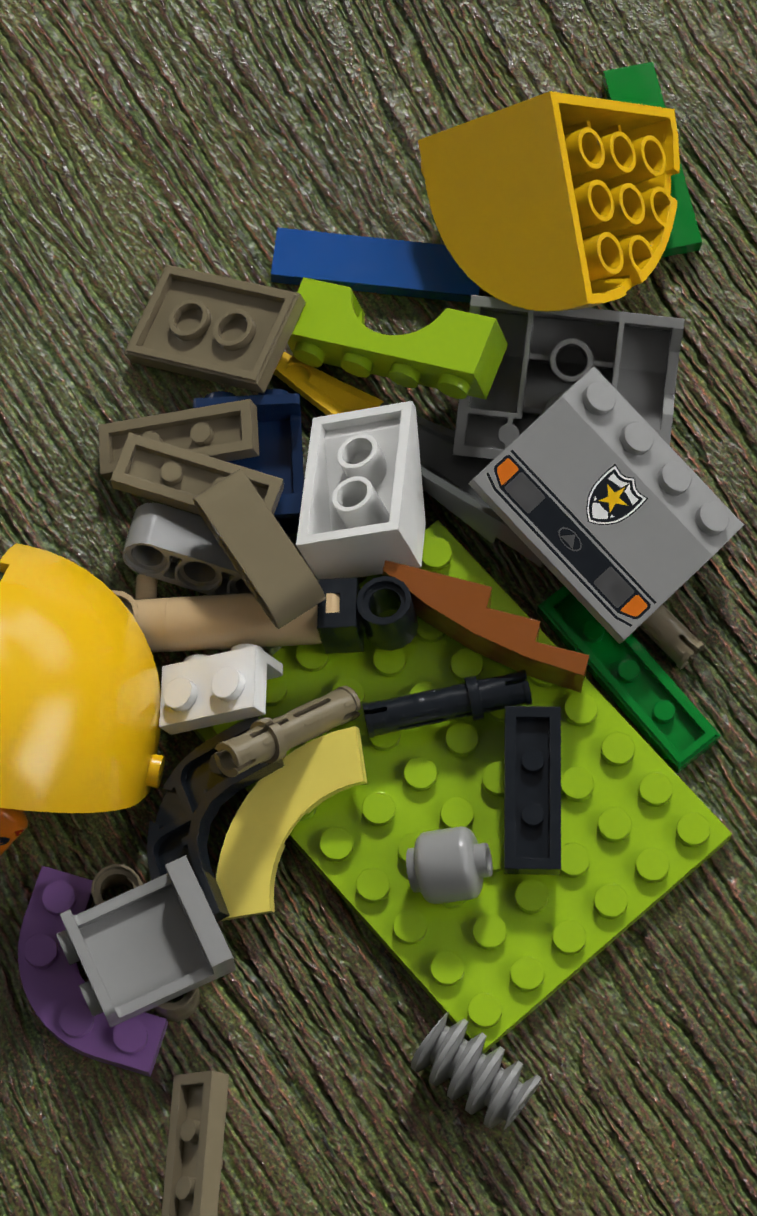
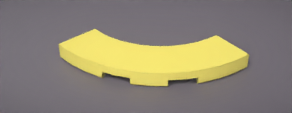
(274, 808)

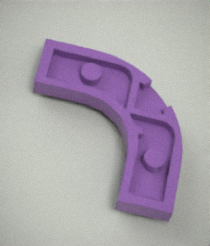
(55, 988)

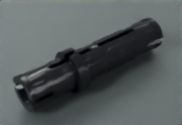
(447, 703)

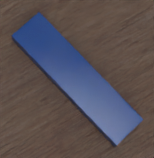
(370, 265)

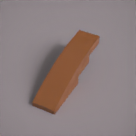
(464, 614)

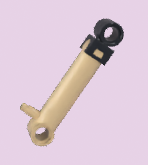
(236, 619)

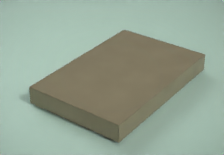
(215, 328)

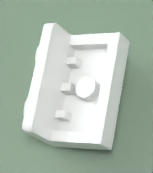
(216, 688)

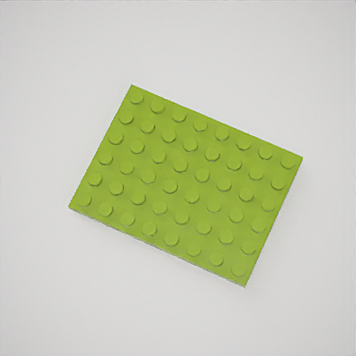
(624, 820)

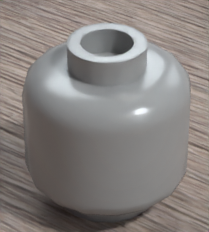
(448, 865)

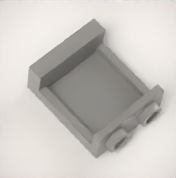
(146, 945)

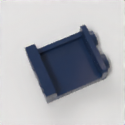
(278, 446)

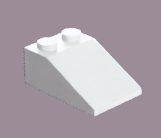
(362, 493)

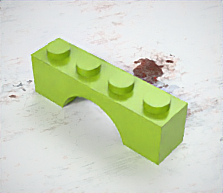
(453, 353)

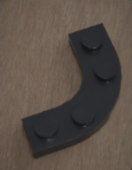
(190, 805)

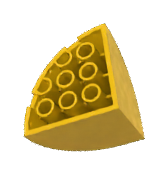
(555, 198)
(72, 691)

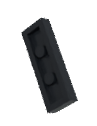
(532, 790)

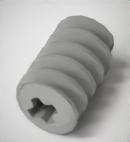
(474, 1072)

